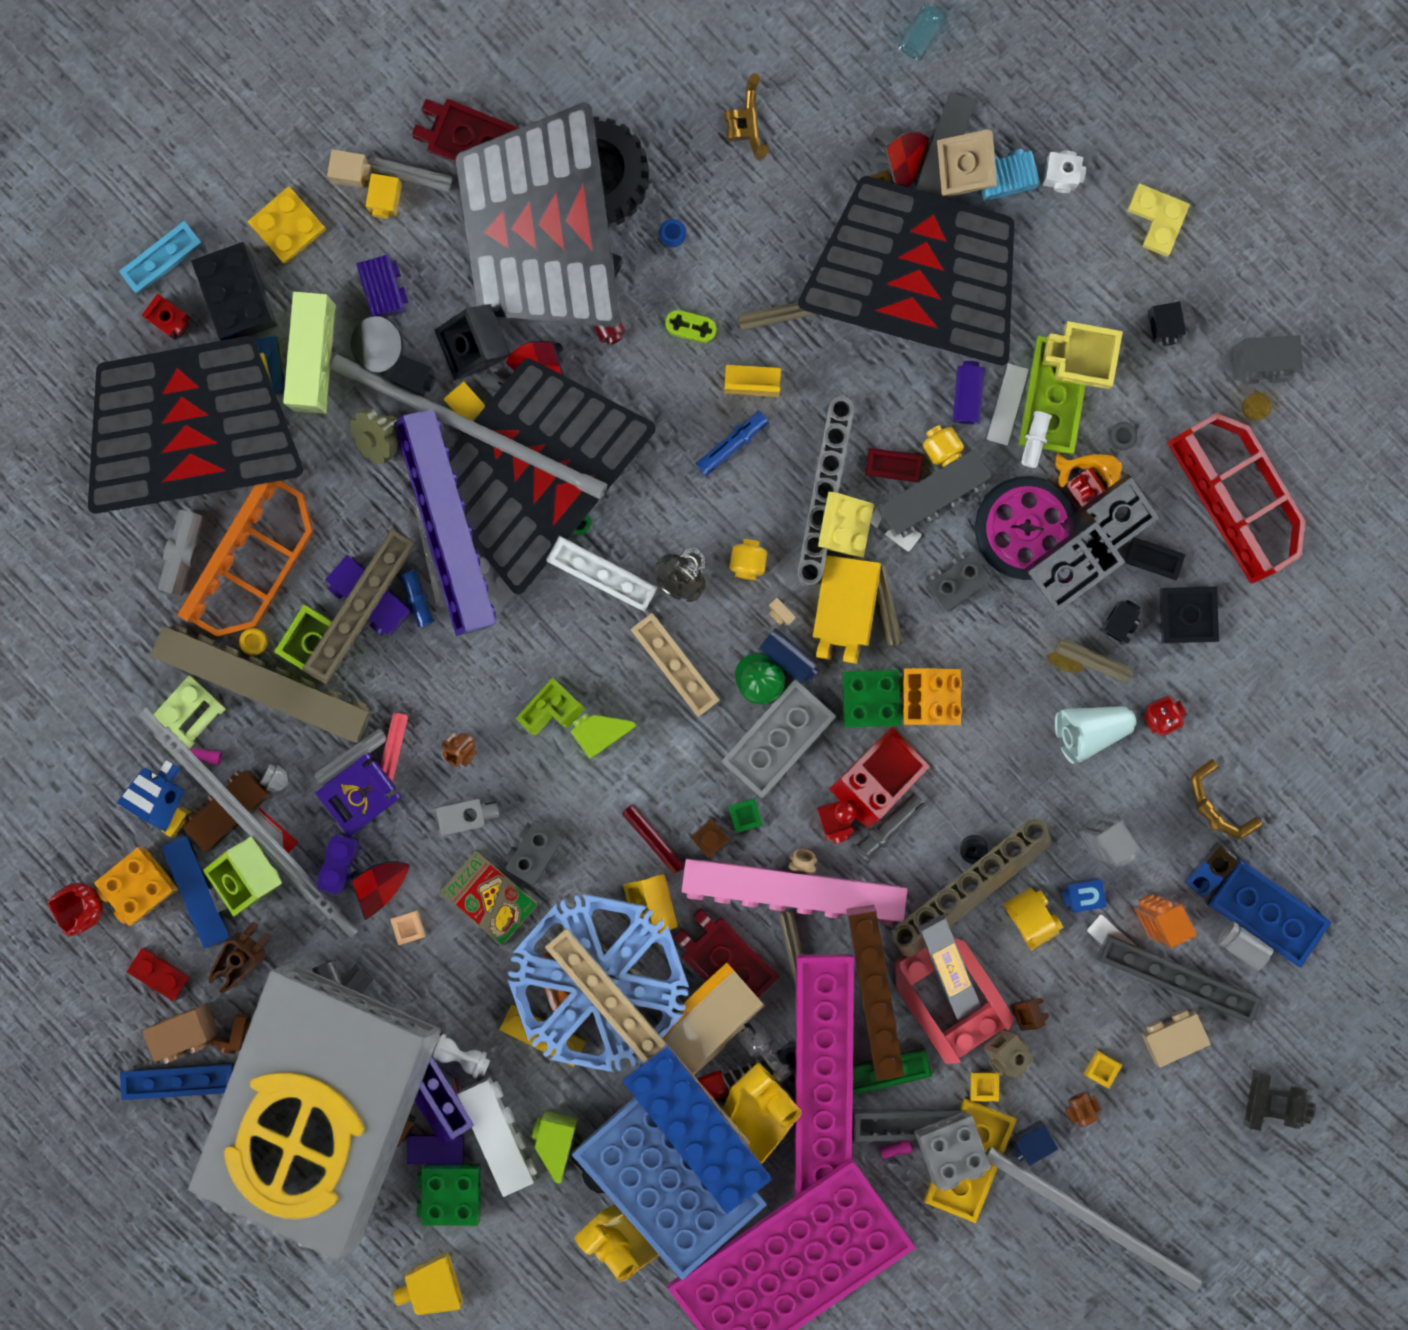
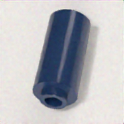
(789, 656)

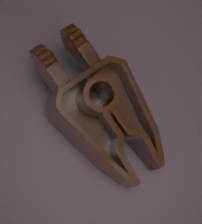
(239, 956)

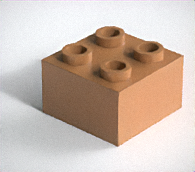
(181, 1032)

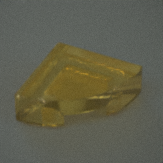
(1064, 663)

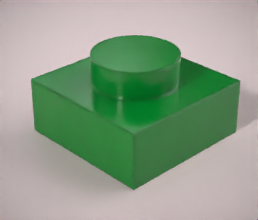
(745, 815)

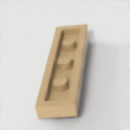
(675, 665)

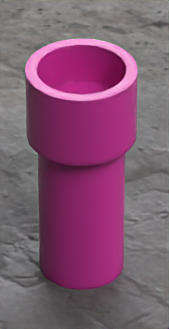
(211, 757)
(903, 1147)

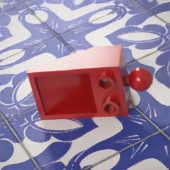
(877, 780)

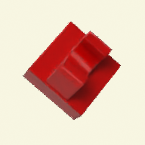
(1086, 486)

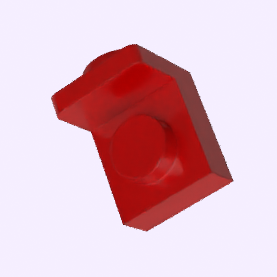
(831, 827)

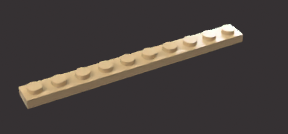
(612, 1002)

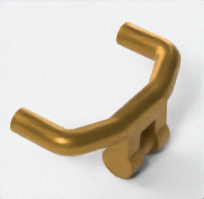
(749, 115)
(1206, 807)

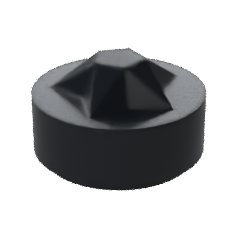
(973, 848)

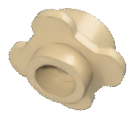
(803, 861)

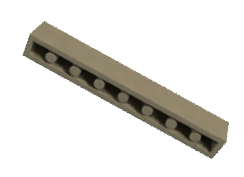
(260, 683)

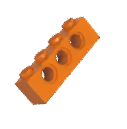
(1164, 920)

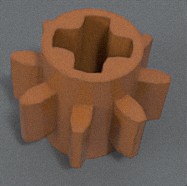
(459, 749)
(1083, 1109)

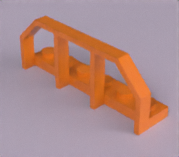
(223, 559)

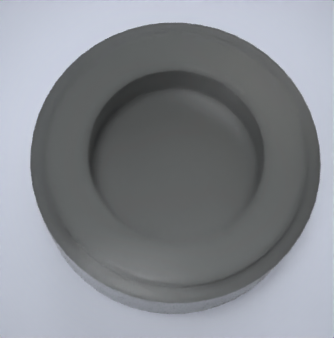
(1122, 436)

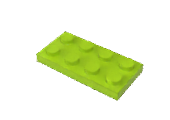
(1056, 398)

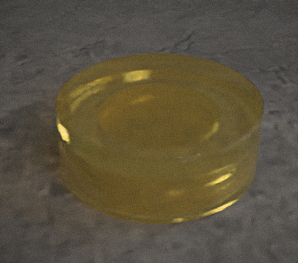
(1256, 406)

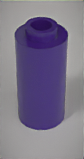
(968, 393)

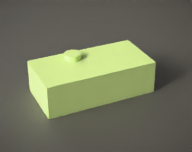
(309, 352)

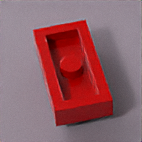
(158, 974)

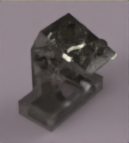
(1298, 1108)

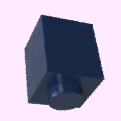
(1033, 1143)

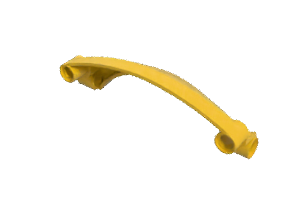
(759, 1111)

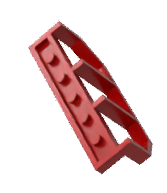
(1221, 506)

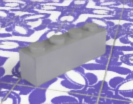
(1109, 841)

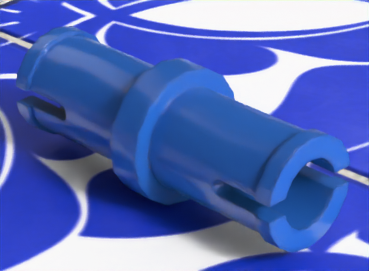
(416, 598)

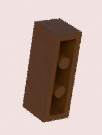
(213, 822)

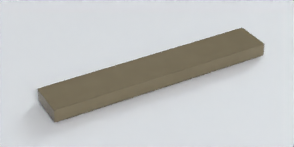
(359, 606)

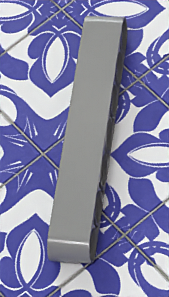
(825, 477)

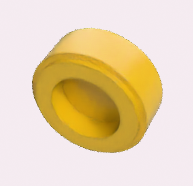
(253, 642)

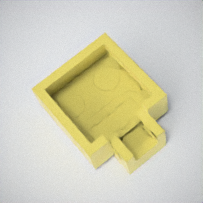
(1084, 354)

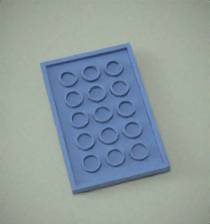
(659, 1189)

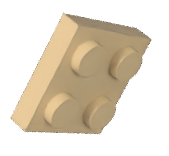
(967, 163)

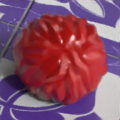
(76, 908)

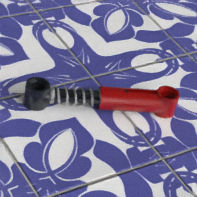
(719, 1084)

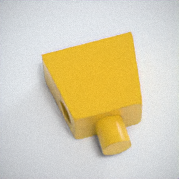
(431, 1287)

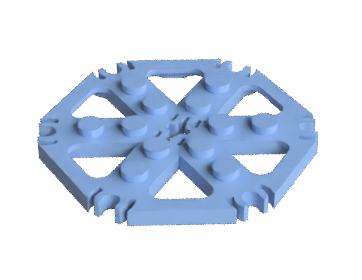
(616, 962)

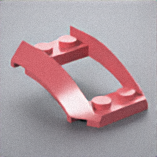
(970, 1030)

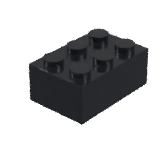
(234, 292)

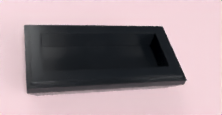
(1154, 558)

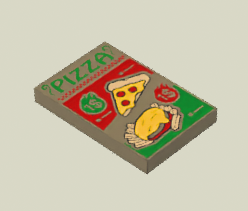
(489, 898)

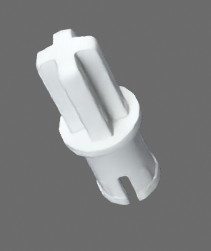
(1036, 439)

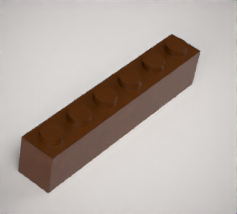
(875, 992)

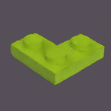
(550, 702)

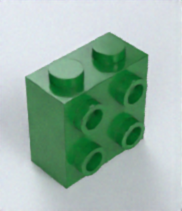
(872, 698)
(449, 1195)

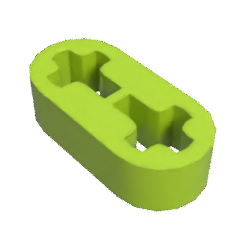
(689, 333)

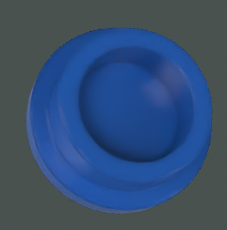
(672, 233)

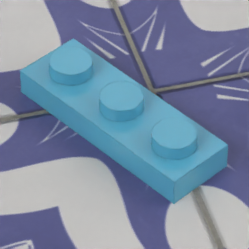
(161, 258)

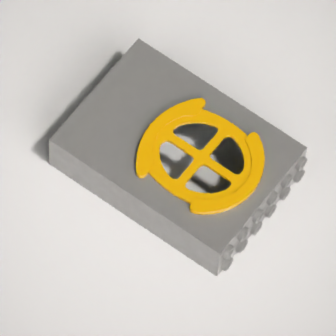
(333, 1054)

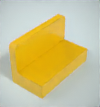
(752, 380)
(655, 895)

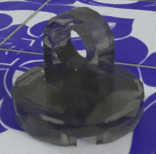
(680, 576)

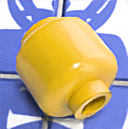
(943, 445)
(748, 560)

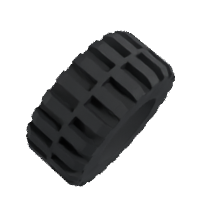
(635, 169)

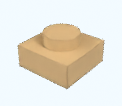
(780, 613)

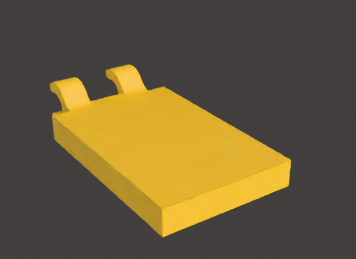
(846, 606)

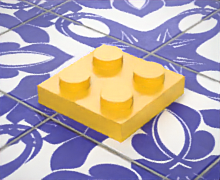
(287, 225)

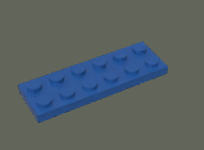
(697, 1129)

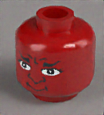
(1165, 716)

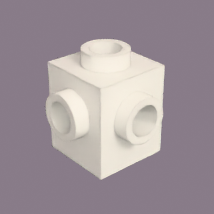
(1063, 171)

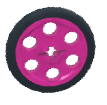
(1010, 494)

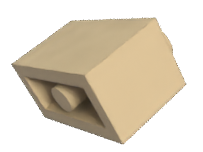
(1175, 1037)

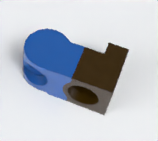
(1211, 870)

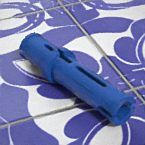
(740, 436)

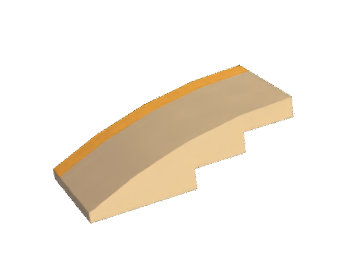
(712, 1018)

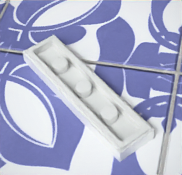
(601, 573)

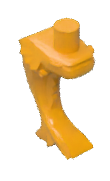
(1103, 464)

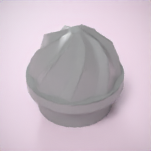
(274, 778)

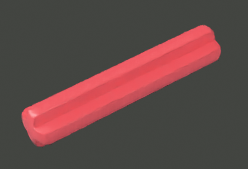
(393, 744)

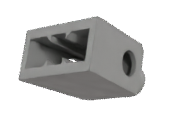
(450, 817)

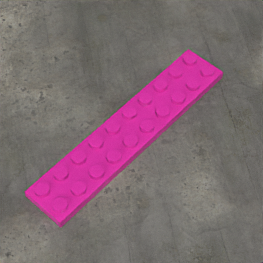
(823, 1065)

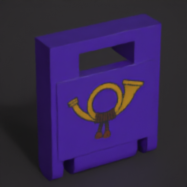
(361, 791)

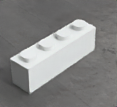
(497, 1136)

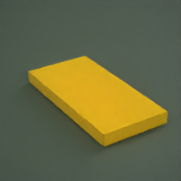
(969, 1196)

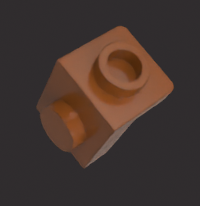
(239, 1031)

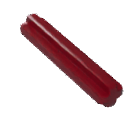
(653, 839)

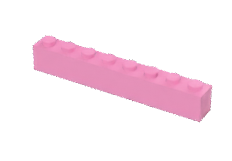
(791, 889)

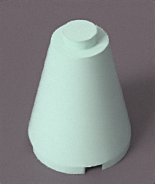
(1092, 729)

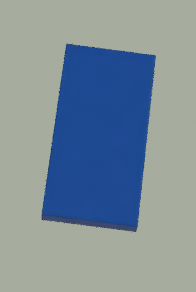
(1269, 913)

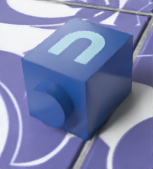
(1084, 895)

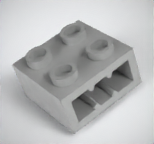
(952, 1150)

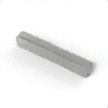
(412, 174)
(345, 760)

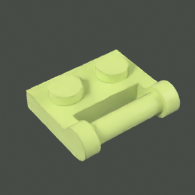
(184, 704)

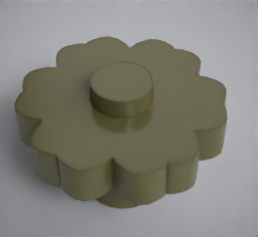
(374, 435)

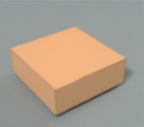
(407, 927)

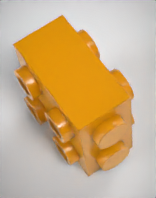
(932, 696)
(135, 886)

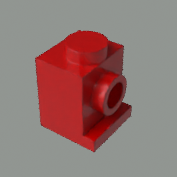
(158, 309)

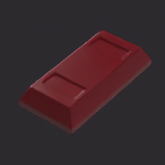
(894, 465)

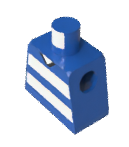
(154, 796)

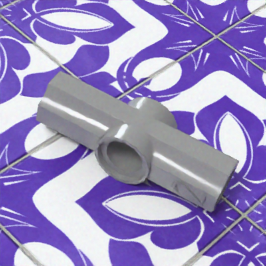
(180, 552)

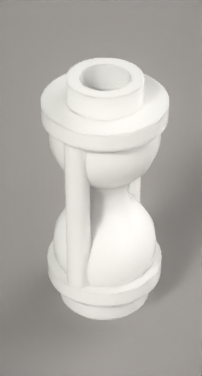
(472, 1061)

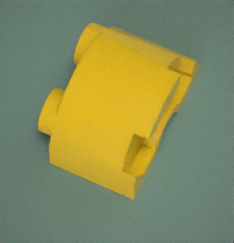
(1033, 918)

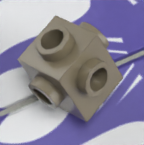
(1008, 1054)

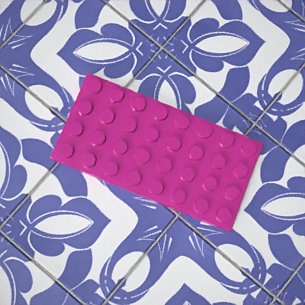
(796, 1258)

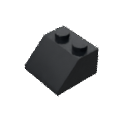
(472, 341)

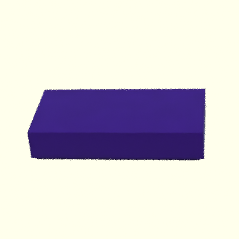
(429, 1150)

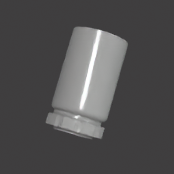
(1245, 945)

